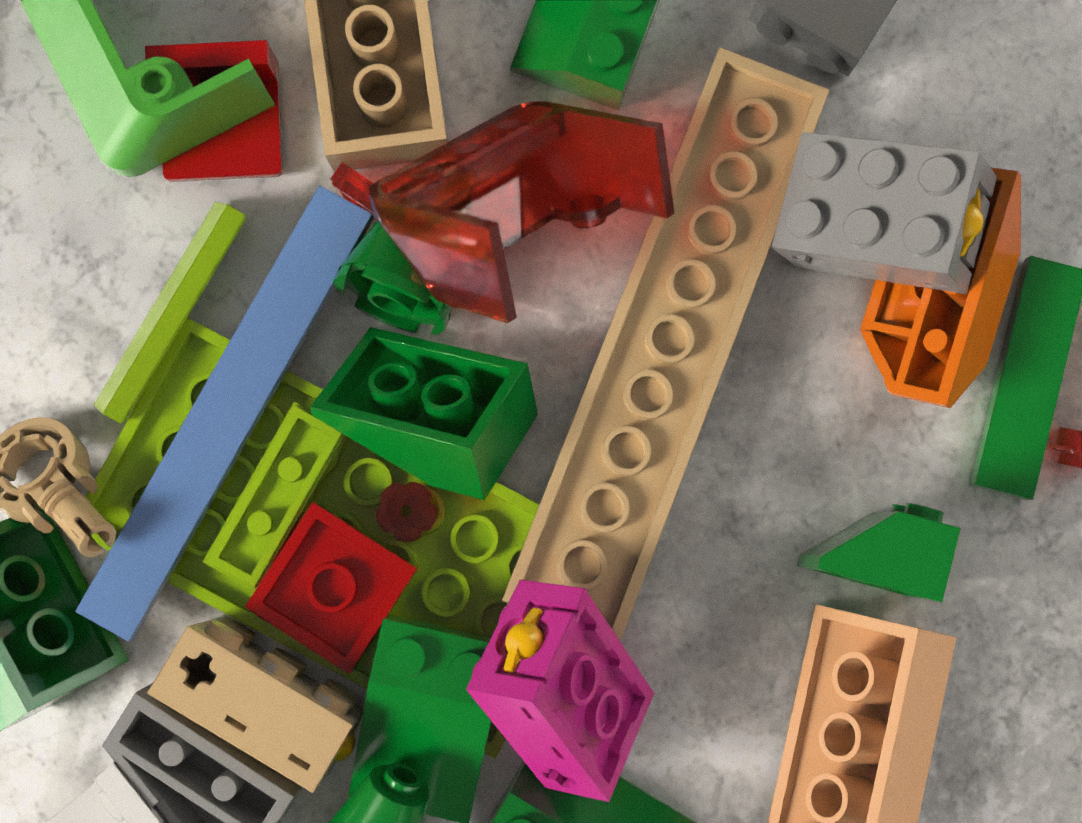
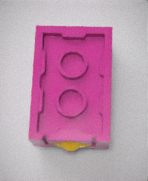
(562, 689)

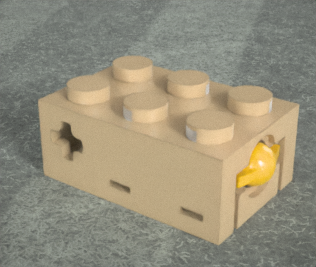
(259, 701)

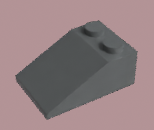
(827, 30)

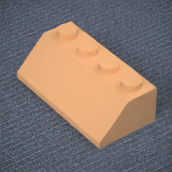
(862, 721)

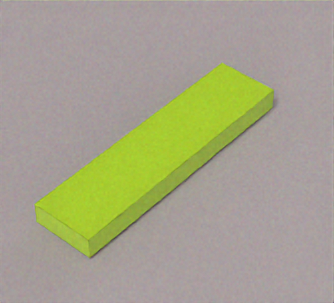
(169, 312)

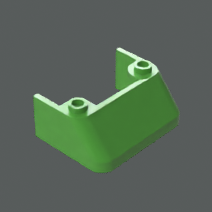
(143, 111)

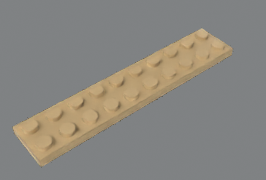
(670, 338)

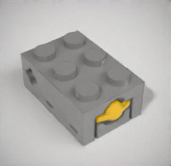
(885, 211)

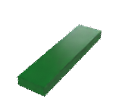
(1028, 378)

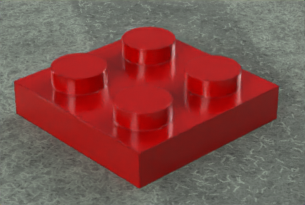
(331, 587)

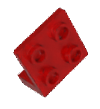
(246, 149)

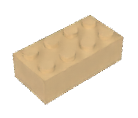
(375, 80)

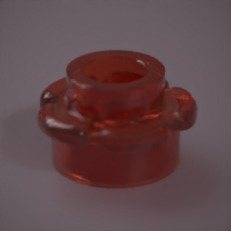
(1070, 447)
(390, 517)

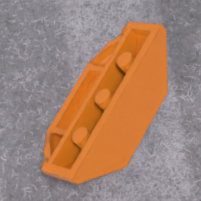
(939, 340)

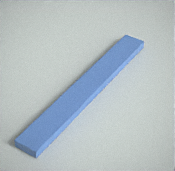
(224, 415)

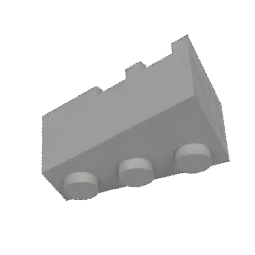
(193, 771)

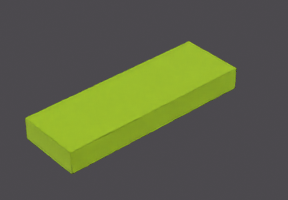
(275, 497)

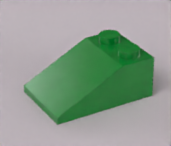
(431, 408)
(424, 714)

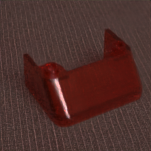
(506, 180)

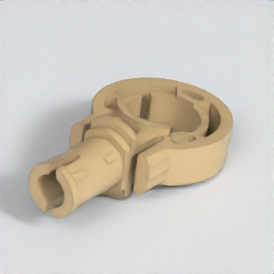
(55, 487)

